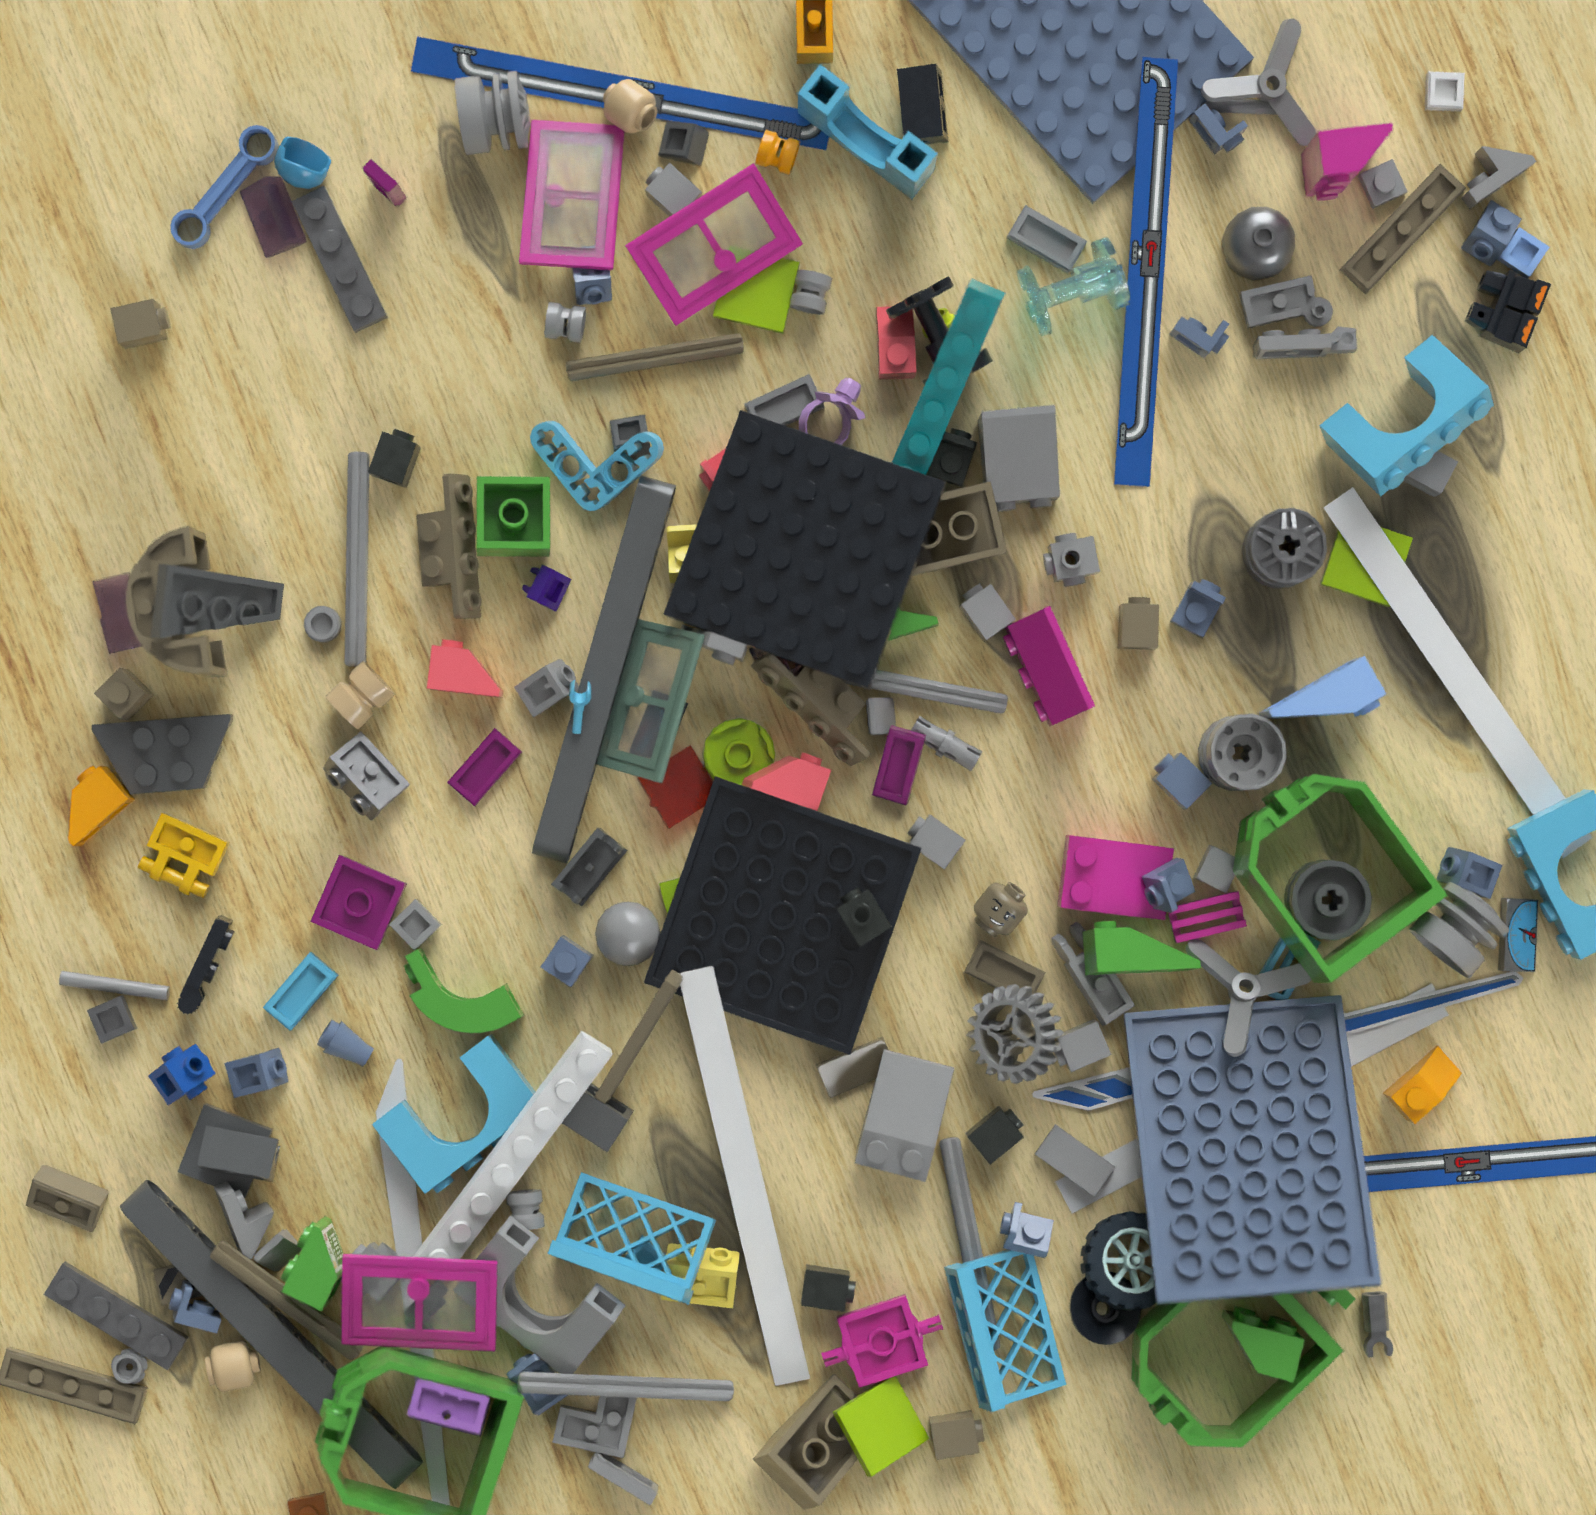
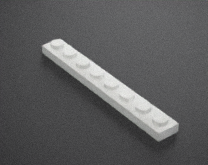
(517, 1149)

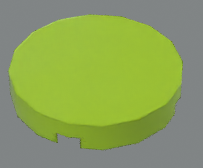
(737, 750)

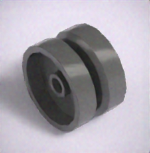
(1349, 901)

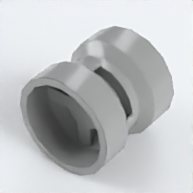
(810, 292)
(557, 318)
(525, 1207)

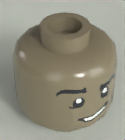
(1000, 909)

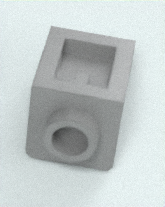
(546, 687)

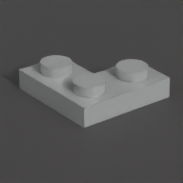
(597, 1431)

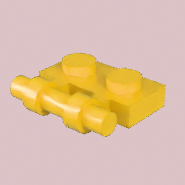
(187, 844)

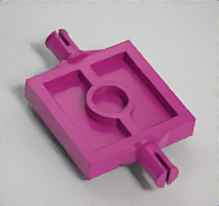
(882, 1340)

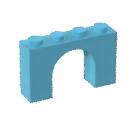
(827, 105)
(1388, 458)
(1540, 845)
(434, 1160)

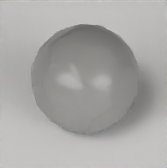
(627, 933)

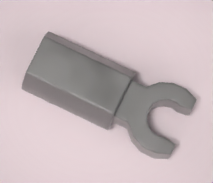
(1376, 1321)

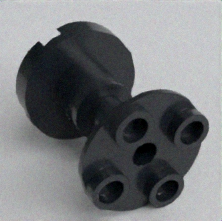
(932, 320)

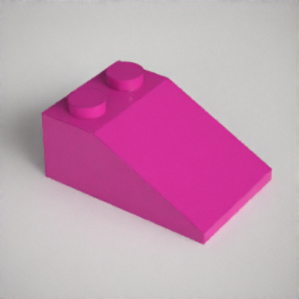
(1108, 876)

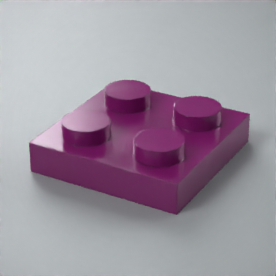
(358, 902)

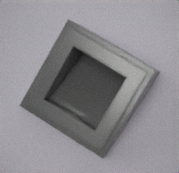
(684, 142)
(624, 429)

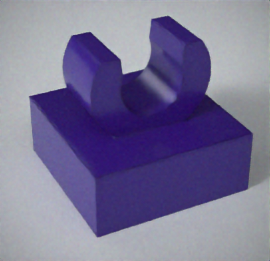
(547, 587)

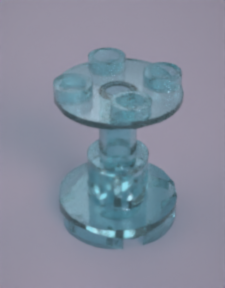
(1086, 281)

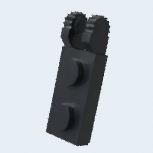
(204, 966)

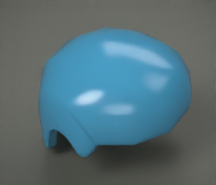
(301, 163)

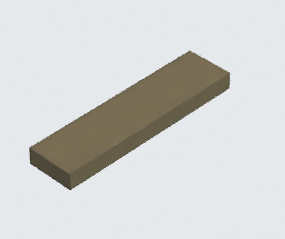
(1402, 228)
(639, 1037)
(72, 1385)

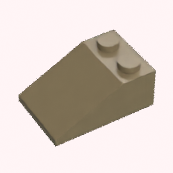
(962, 530)
(810, 1448)

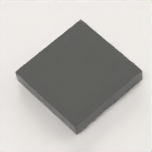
(221, 1119)

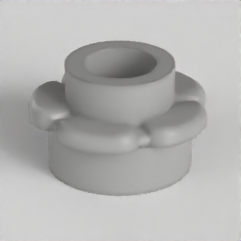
(120, 1370)

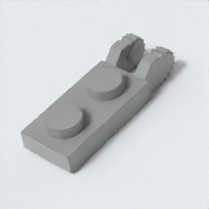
(1102, 992)

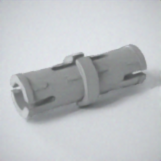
(947, 744)

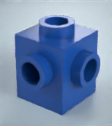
(182, 1074)

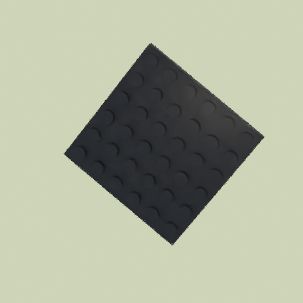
(805, 549)
(765, 913)

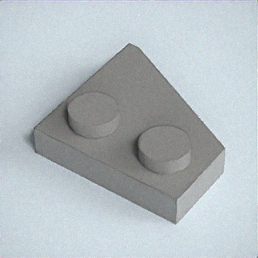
(723, 648)

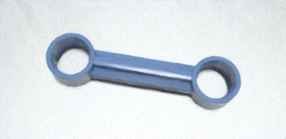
(224, 187)

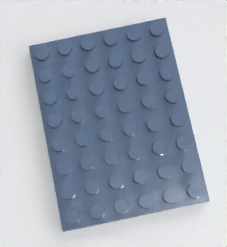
(1077, 66)
(1250, 1155)

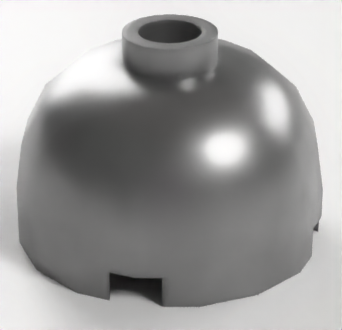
(1258, 243)

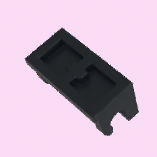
(923, 103)

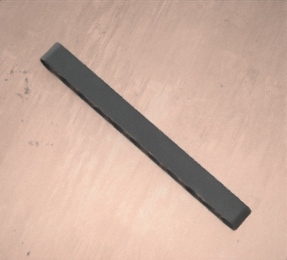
(604, 668)
(265, 1328)

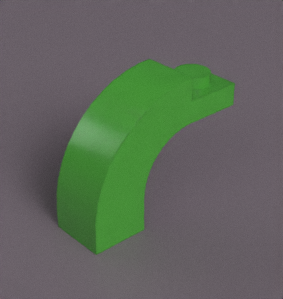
(457, 1012)

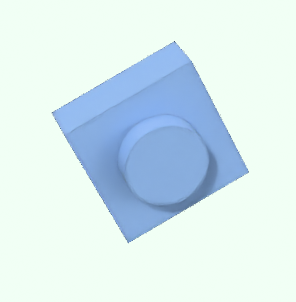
(1523, 253)

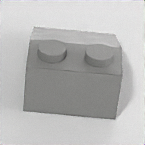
(904, 1115)

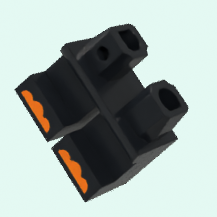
(1512, 311)

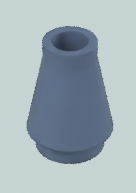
(344, 1043)

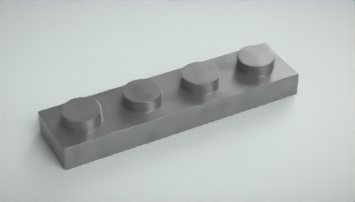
(339, 259)
(116, 1315)

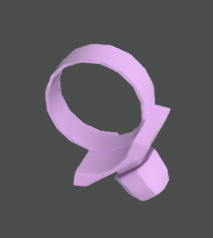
(846, 393)

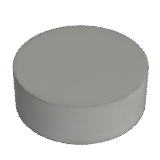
(322, 624)

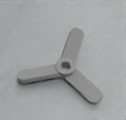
(1256, 87)
(1242, 1002)

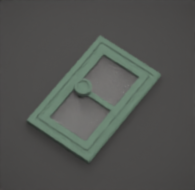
(650, 700)

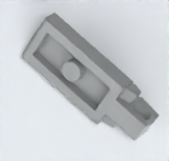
(1306, 344)

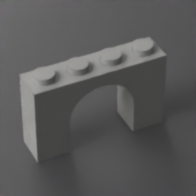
(555, 1339)

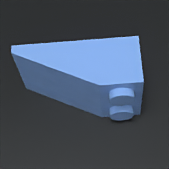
(1340, 692)

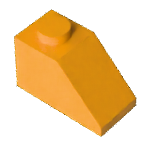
(95, 803)
(1423, 1085)

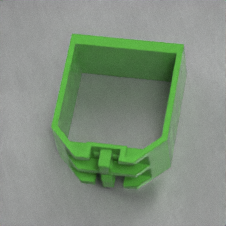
(1281, 807)
(1170, 1408)
(340, 1414)

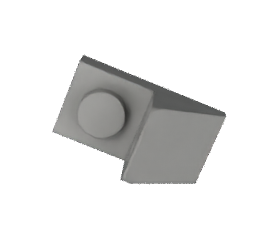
(1501, 167)
(245, 1224)

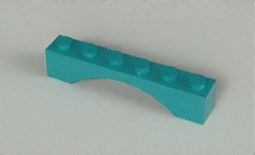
(948, 376)

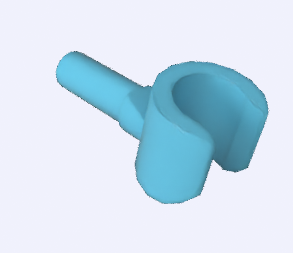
(579, 701)

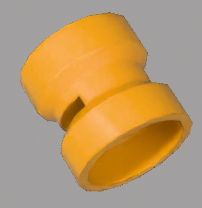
(770, 148)

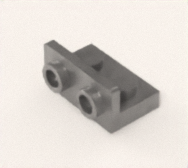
(364, 776)

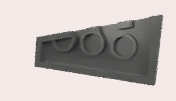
(206, 600)

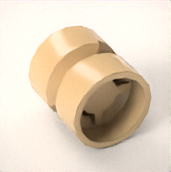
(360, 695)

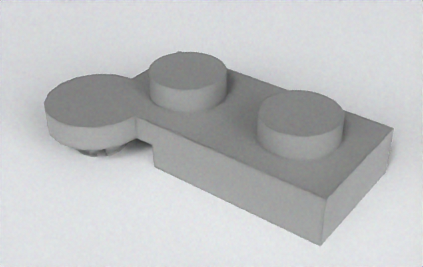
(1285, 302)

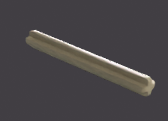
(654, 357)
(271, 1289)

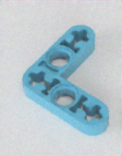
(600, 476)

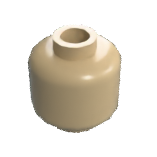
(629, 106)
(232, 1366)

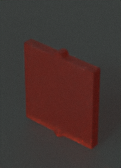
(682, 790)

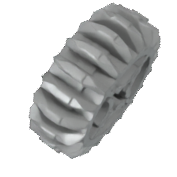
(1004, 1055)

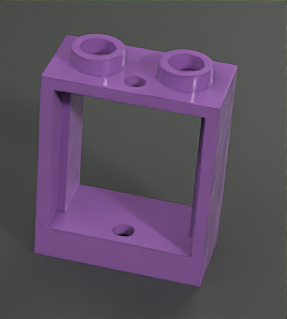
(434, 1401)

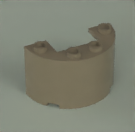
(194, 655)

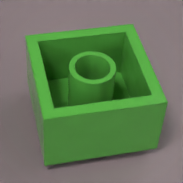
(513, 516)

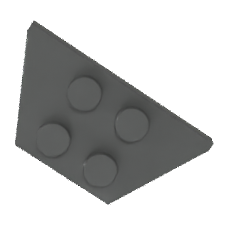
(164, 752)

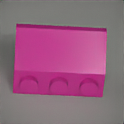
(1338, 156)
(1048, 667)

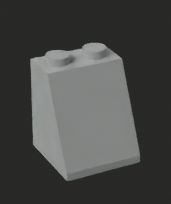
(1020, 456)

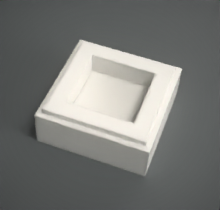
(1444, 91)

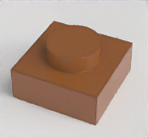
(309, 1505)

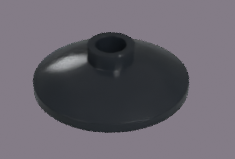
(1097, 1328)

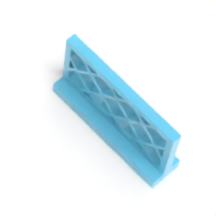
(621, 1268)
(978, 1341)

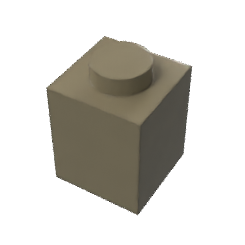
(140, 323)
(1138, 624)
(124, 694)
(956, 1434)

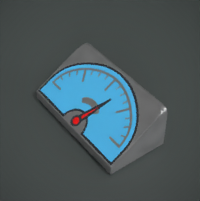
(1519, 946)

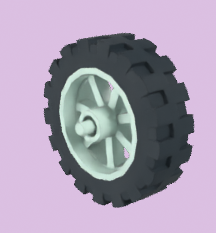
(1096, 1261)

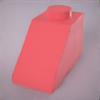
(896, 345)
(459, 671)
(792, 780)

